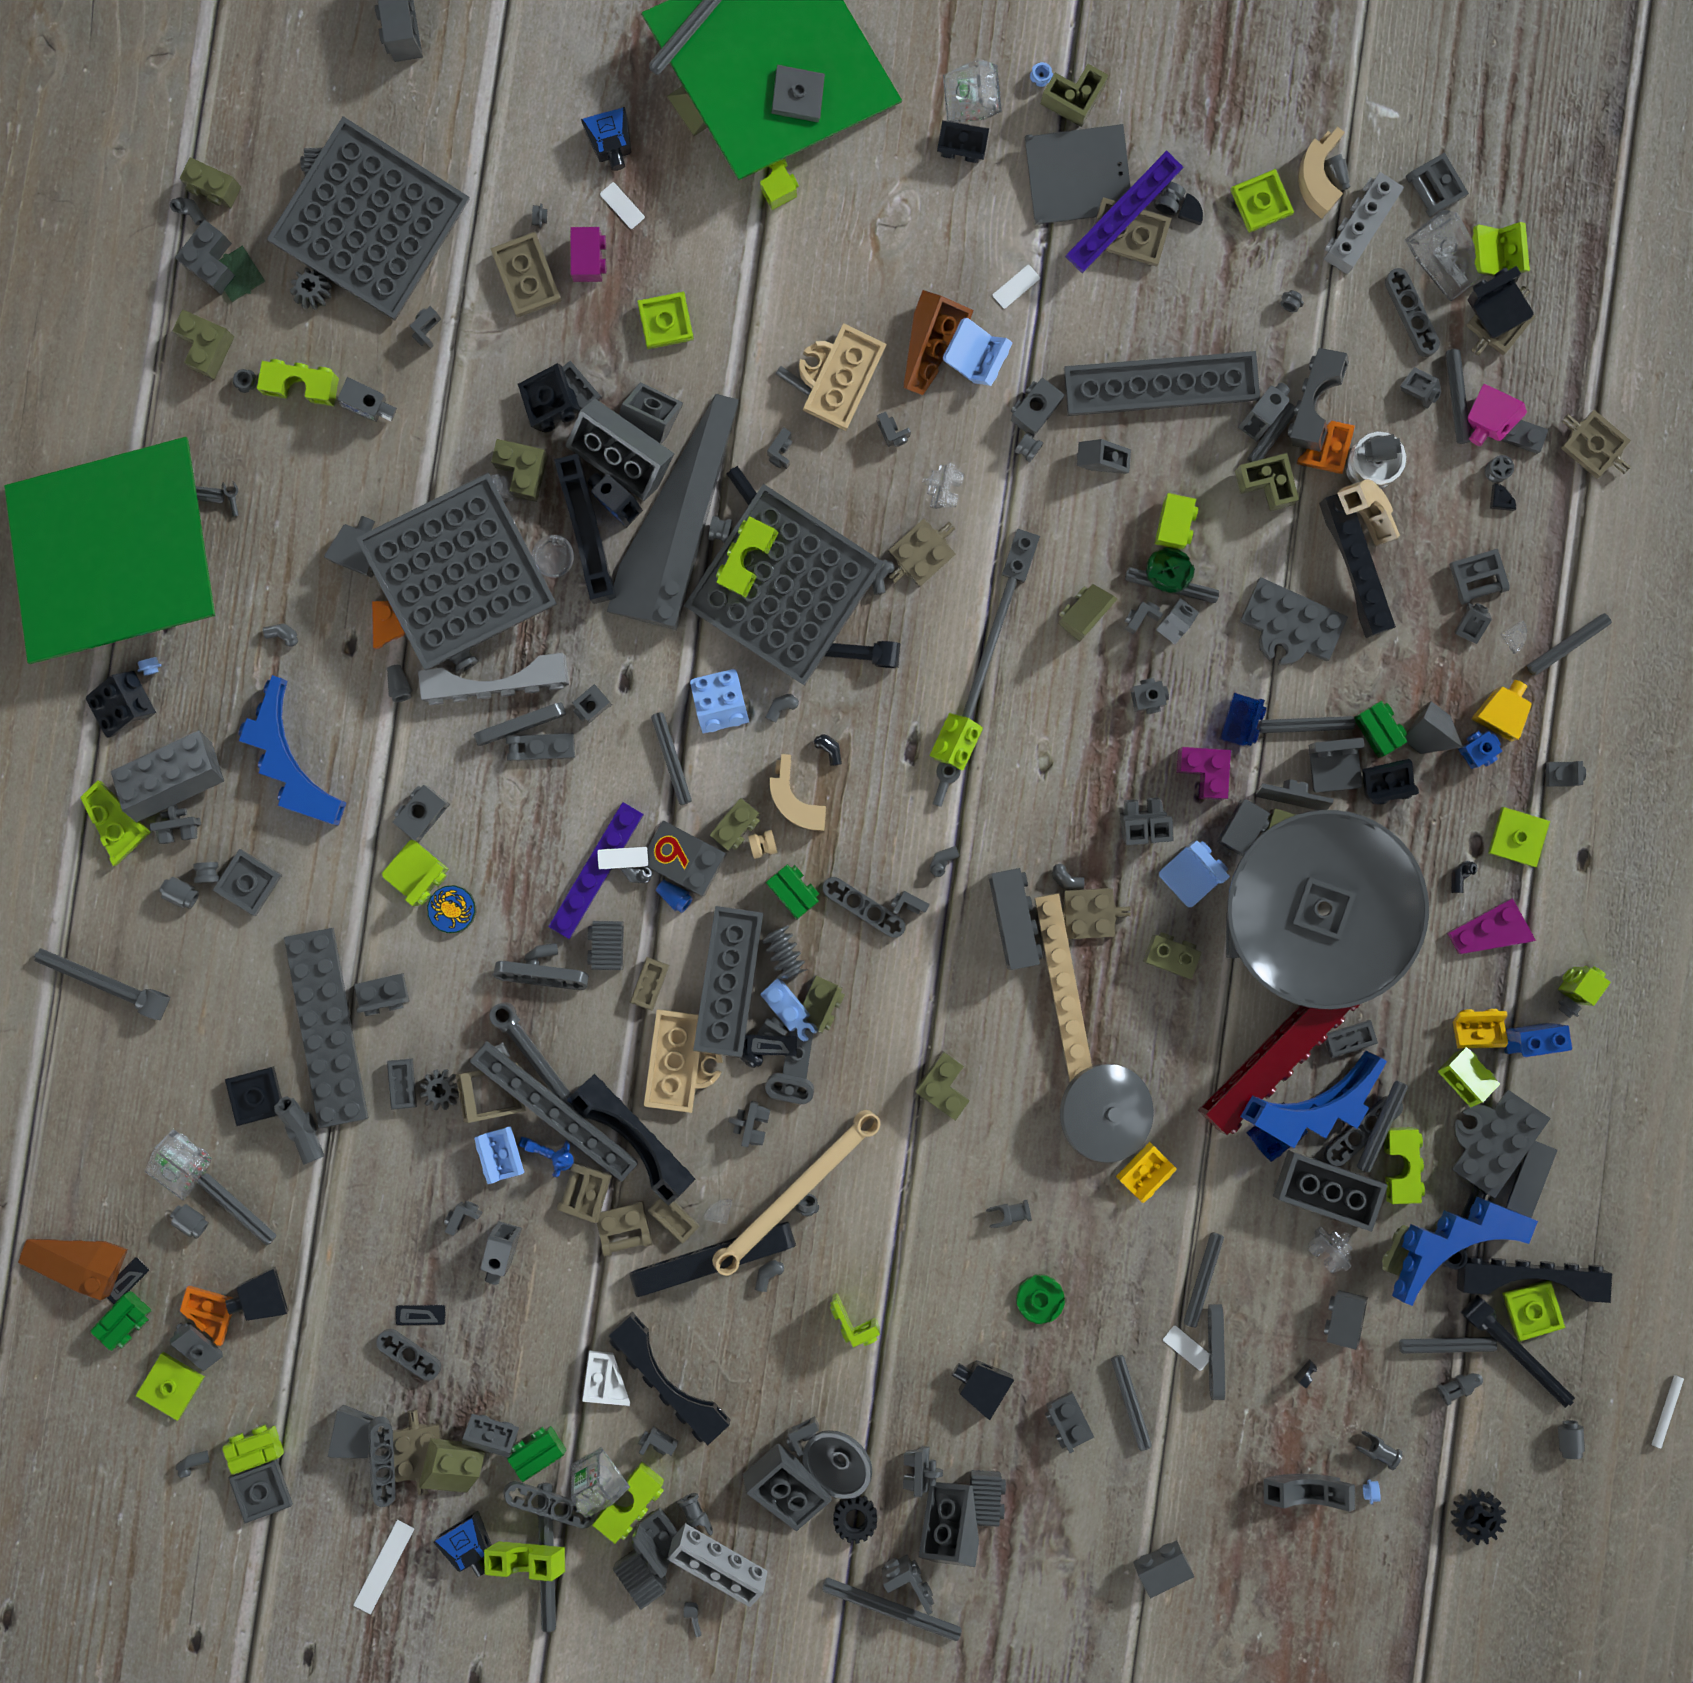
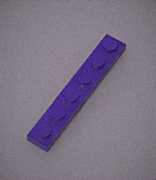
(1124, 212)
(591, 877)

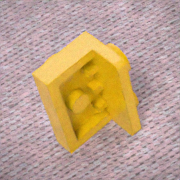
(1480, 1029)
(1146, 1172)

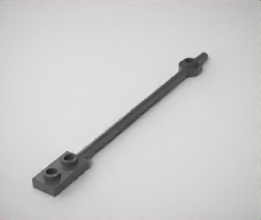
(1016, 570)

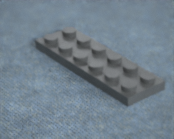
(728, 982)

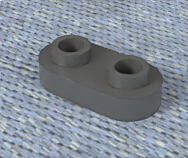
(789, 1089)

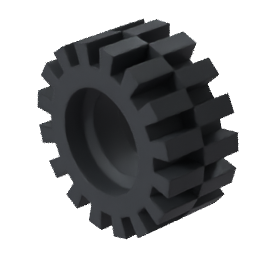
(855, 1533)

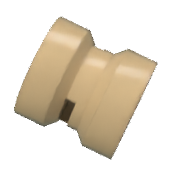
(768, 842)

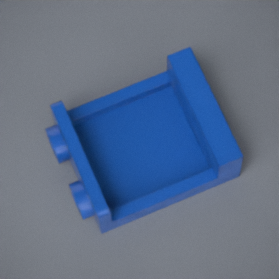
(1538, 1039)

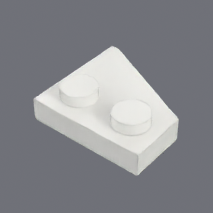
(603, 1380)

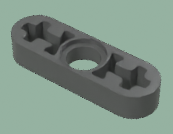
(398, 1357)

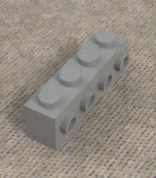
(1363, 223)
(717, 1565)

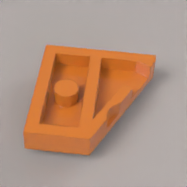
(1334, 449)
(385, 624)
(207, 1311)

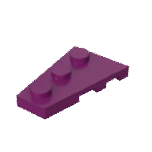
(1492, 929)

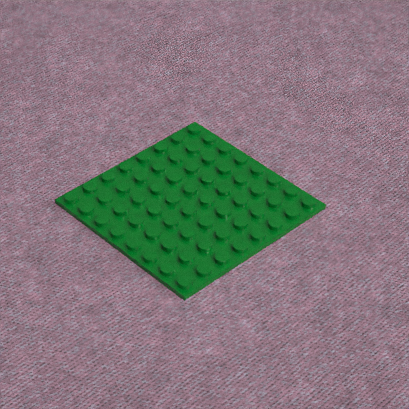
(733, 66)
(108, 550)

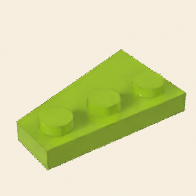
(116, 828)

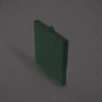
(245, 271)

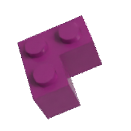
(1211, 765)

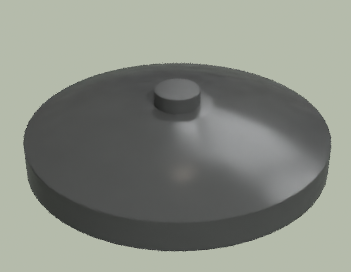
(1106, 1113)

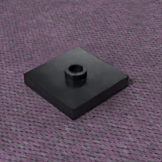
(253, 1095)

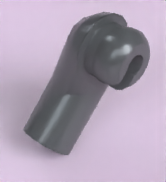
(187, 207)
(878, 583)
(283, 631)
(781, 703)
(940, 860)
(637, 875)
(1064, 880)
(541, 951)
(766, 1272)
(192, 1460)

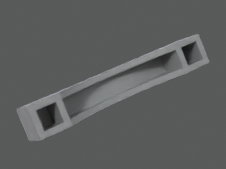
(543, 672)

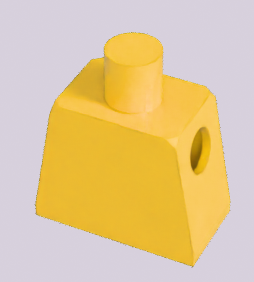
(1505, 711)

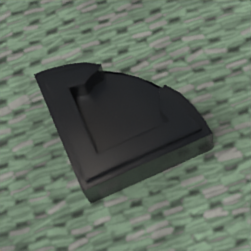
(1191, 210)
(1501, 498)
(1303, 1375)

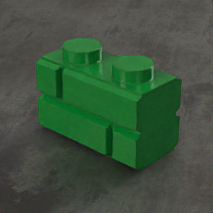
(1381, 729)
(793, 891)
(120, 1321)
(536, 1453)

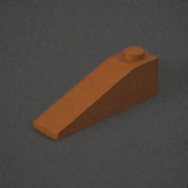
(931, 333)
(77, 1264)

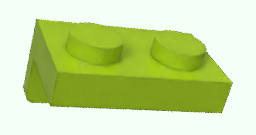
(956, 741)

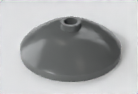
(838, 1464)

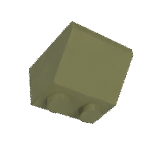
(1087, 611)
(451, 1466)

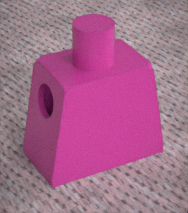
(1494, 415)

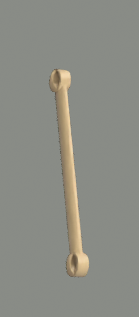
(796, 1192)

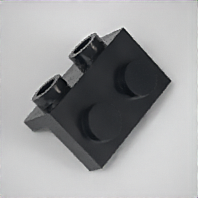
(962, 141)
(1389, 782)

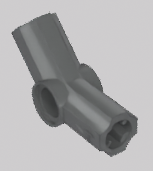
(300, 1129)

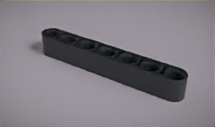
(700, 1264)

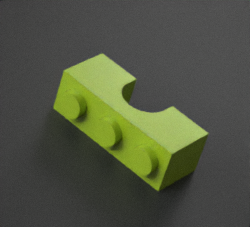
(779, 185)
(277, 378)
(753, 536)
(1406, 1186)
(616, 1520)
(540, 1561)

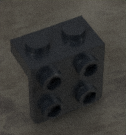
(1500, 303)
(119, 702)

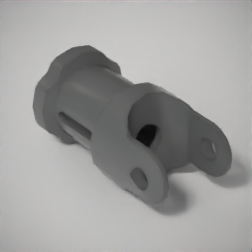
(1012, 1213)
(1463, 1384)
(1381, 1451)
(694, 1513)

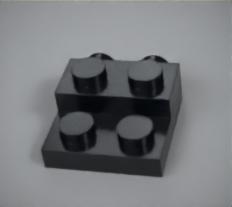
(548, 399)

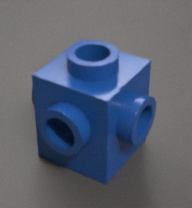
(1481, 749)

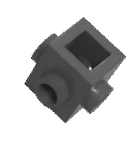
(1141, 699)

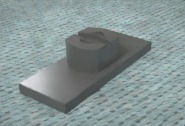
(1294, 794)
(1531, 1179)

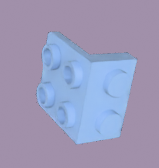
(976, 353)
(719, 701)
(1193, 873)

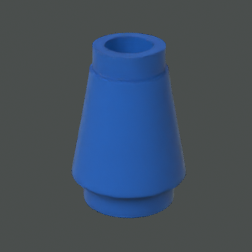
(675, 896)

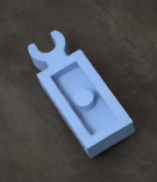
(788, 1008)

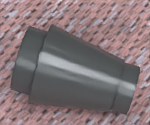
(1337, 172)
(398, 684)

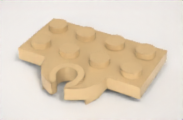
(840, 375)
(673, 1064)

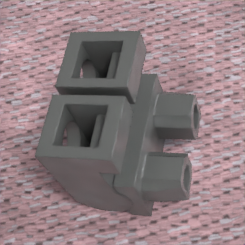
(1145, 826)

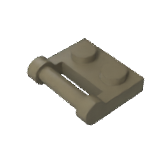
(591, 1193)
(623, 1220)

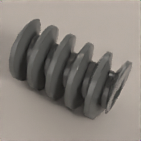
(784, 953)

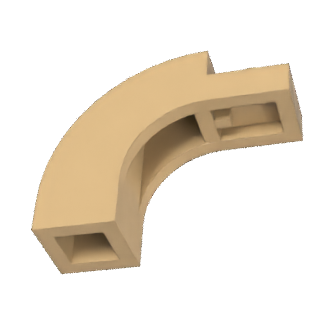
(1313, 183)
(1374, 508)
(801, 814)

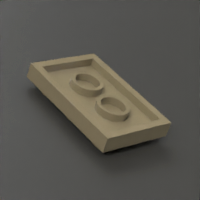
(1142, 238)
(526, 274)

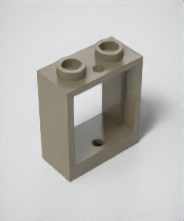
(468, 1103)

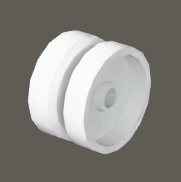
(1381, 473)

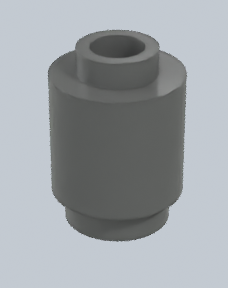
(1382, 448)
(179, 893)
(188, 1221)
(1571, 1440)

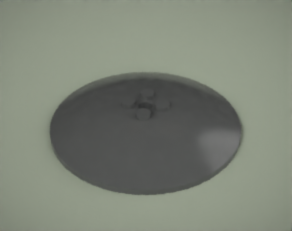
(1373, 917)

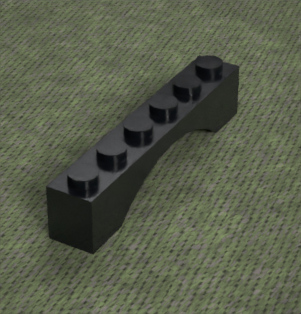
(586, 528)
(1369, 595)
(599, 1103)
(1484, 1277)
(701, 1415)

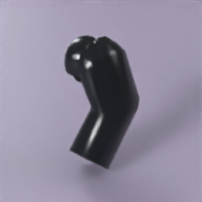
(831, 746)
(1460, 873)
(751, 1060)

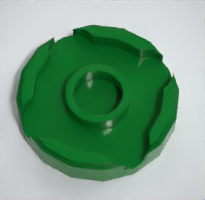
(1040, 1299)

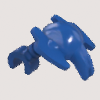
(561, 1160)

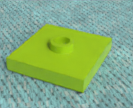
(1262, 200)
(665, 320)
(1519, 837)
(1533, 1310)
(170, 1386)

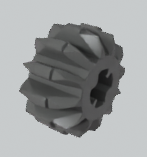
(302, 285)
(433, 1094)

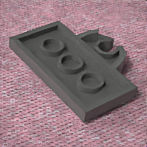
(1292, 623)
(1497, 1141)

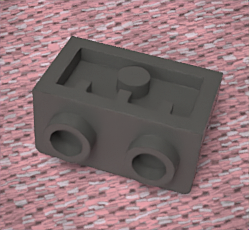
(381, 993)
(1069, 1420)
(490, 1435)

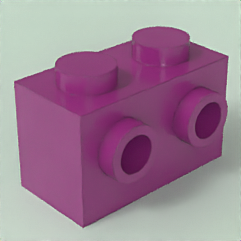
(587, 254)

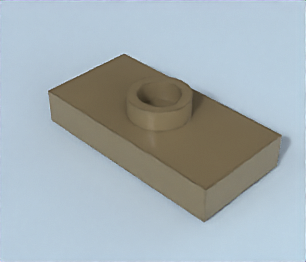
(649, 983)
(674, 1219)

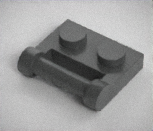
(1444, 181)
(1478, 568)

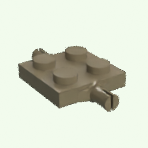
(1501, 343)
(1595, 444)
(921, 552)
(1091, 913)
(411, 1449)

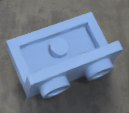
(499, 1155)

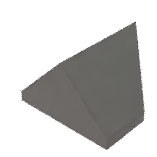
(1433, 731)

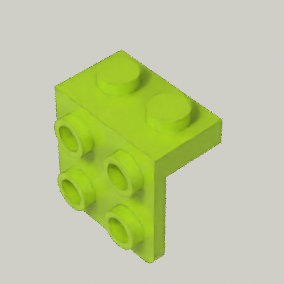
(1500, 248)
(415, 873)
(863, 1333)

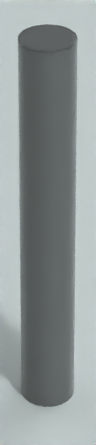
(793, 380)

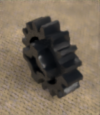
(1468, 1512)

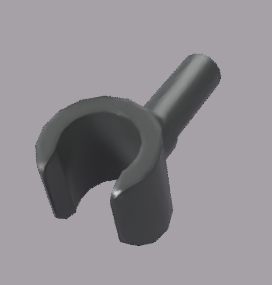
(232, 497)
(691, 1611)

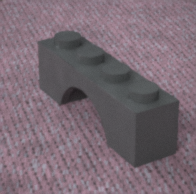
(1326, 372)

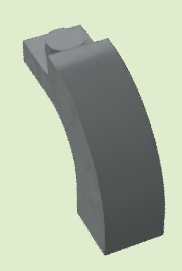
(1317, 1489)

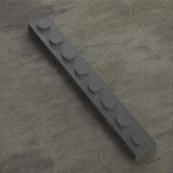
(553, 1111)

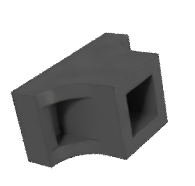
(1177, 621)

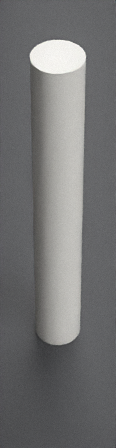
(1667, 1411)

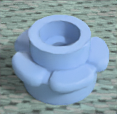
(1041, 68)
(149, 666)
(1371, 1491)

